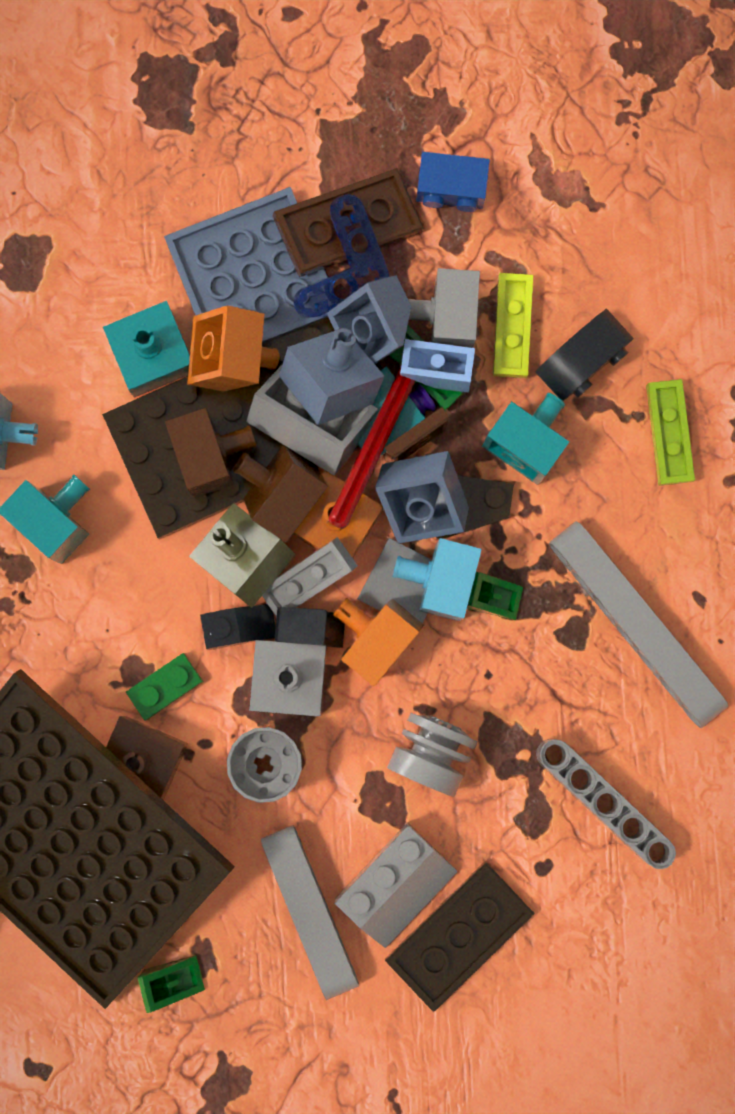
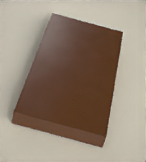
(312, 235)

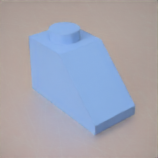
(438, 364)

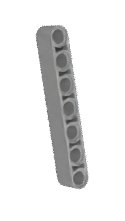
(638, 624)

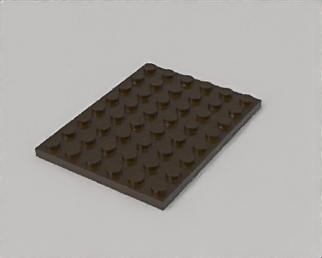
(88, 849)

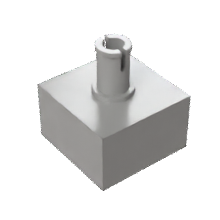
(452, 308)
(288, 678)

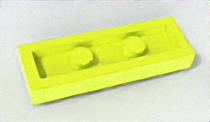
(513, 325)

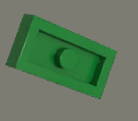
(164, 686)

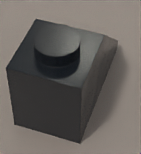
(238, 626)

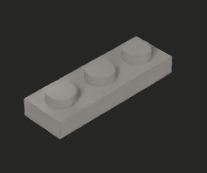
(310, 576)

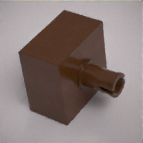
(204, 452)
(281, 491)
(147, 753)

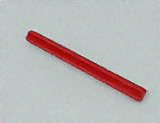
(371, 451)

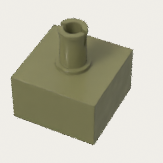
(242, 555)

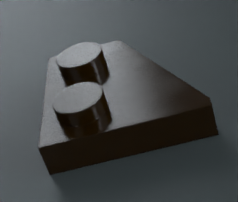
(487, 502)

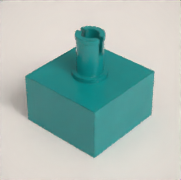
(149, 349)
(526, 439)
(47, 519)

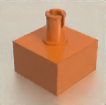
(228, 349)
(317, 530)
(378, 638)

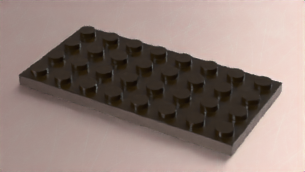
(150, 456)

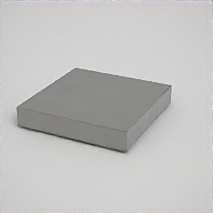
(383, 587)

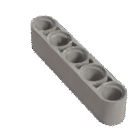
(620, 811)
(310, 912)

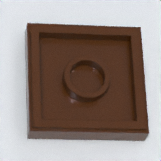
(417, 437)

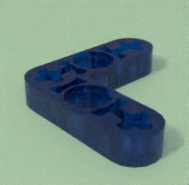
(358, 262)

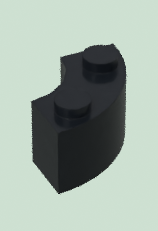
(584, 355)

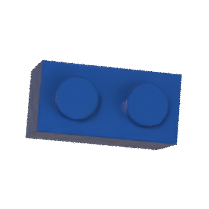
(452, 181)

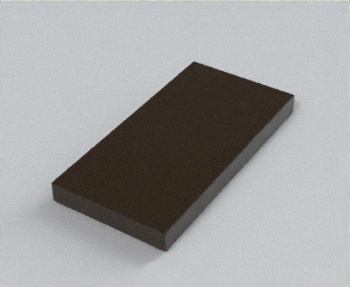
(459, 936)

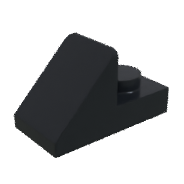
(309, 627)

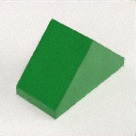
(494, 596)
(170, 983)

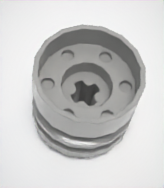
(432, 754)
(284, 759)

